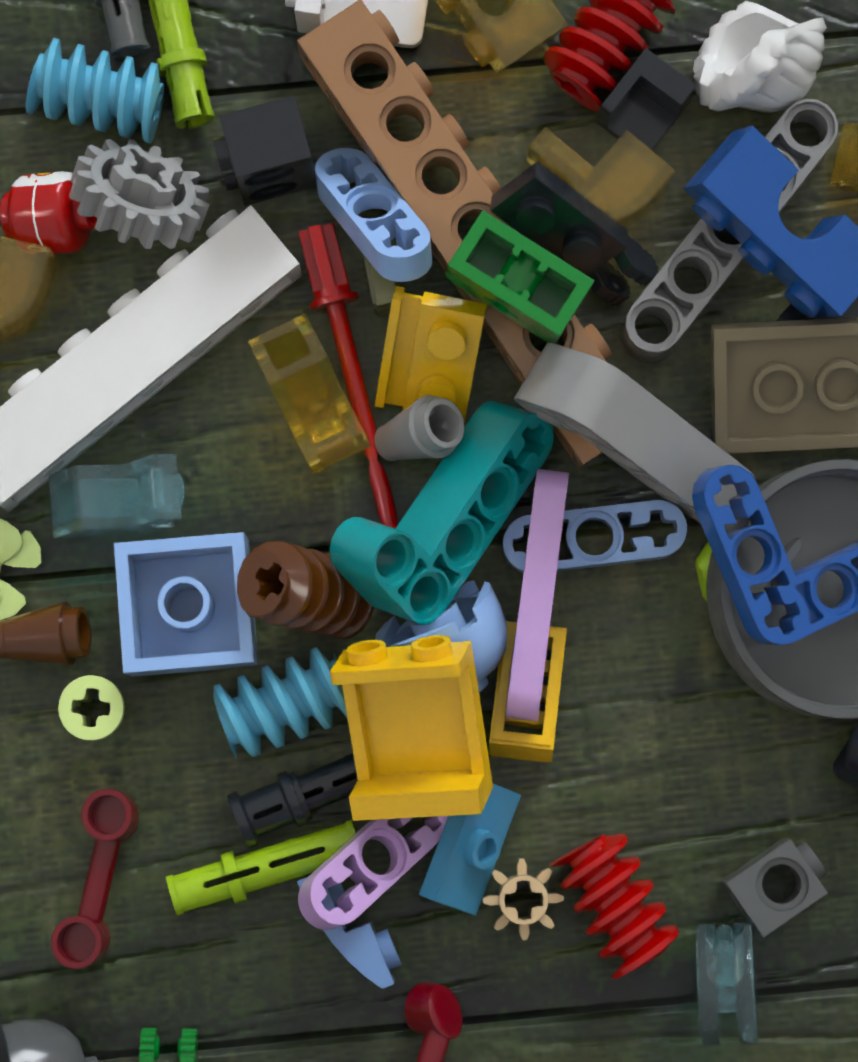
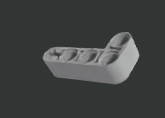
(623, 423)

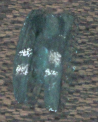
(726, 980)

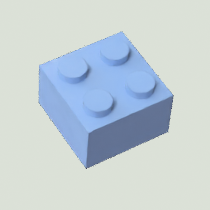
(183, 605)

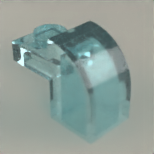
(116, 498)

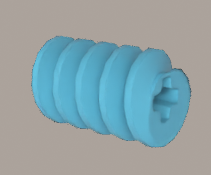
(96, 91)
(279, 703)

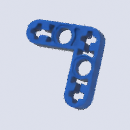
(792, 589)

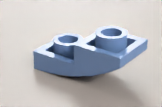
(365, 949)

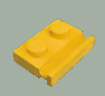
(430, 349)

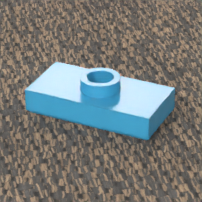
(469, 853)

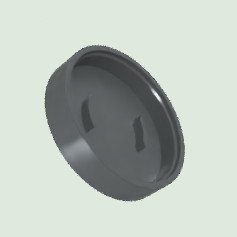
(814, 518)

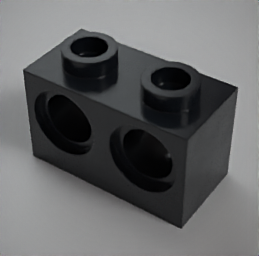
(265, 151)

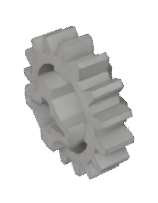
(139, 193)

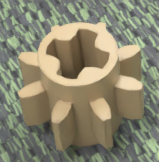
(536, 911)

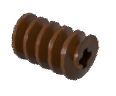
(300, 591)

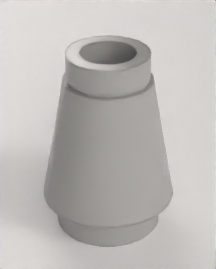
(421, 431)

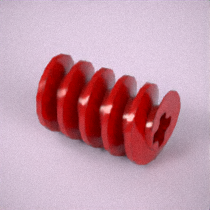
(600, 44)
(617, 902)

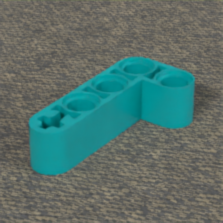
(451, 521)

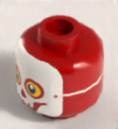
(43, 213)

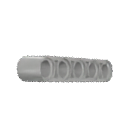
(710, 255)

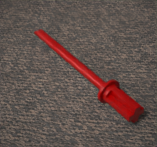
(333, 292)

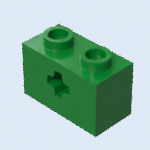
(518, 278)

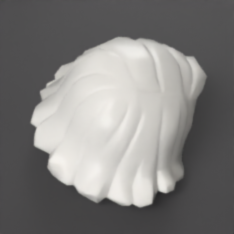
(758, 60)

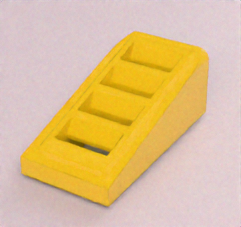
(524, 745)

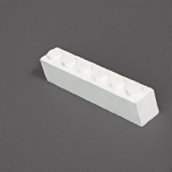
(139, 349)

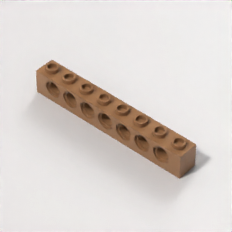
(360, 38)

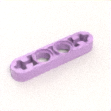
(537, 595)

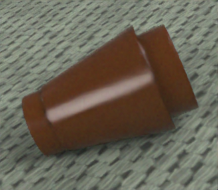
(47, 635)

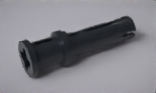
(288, 793)

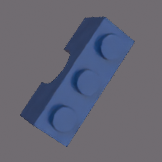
(742, 193)

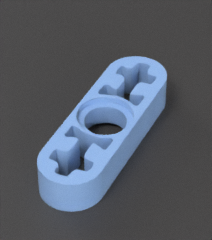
(373, 236)
(642, 546)

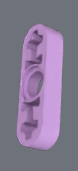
(349, 863)

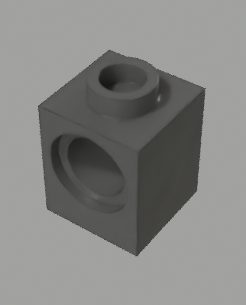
(746, 888)

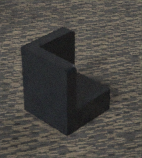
(646, 100)

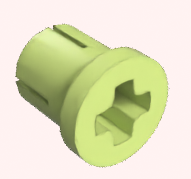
(83, 690)

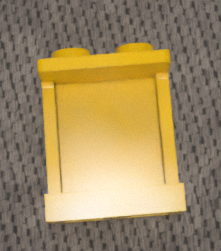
(414, 729)

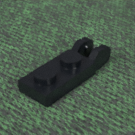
(574, 230)

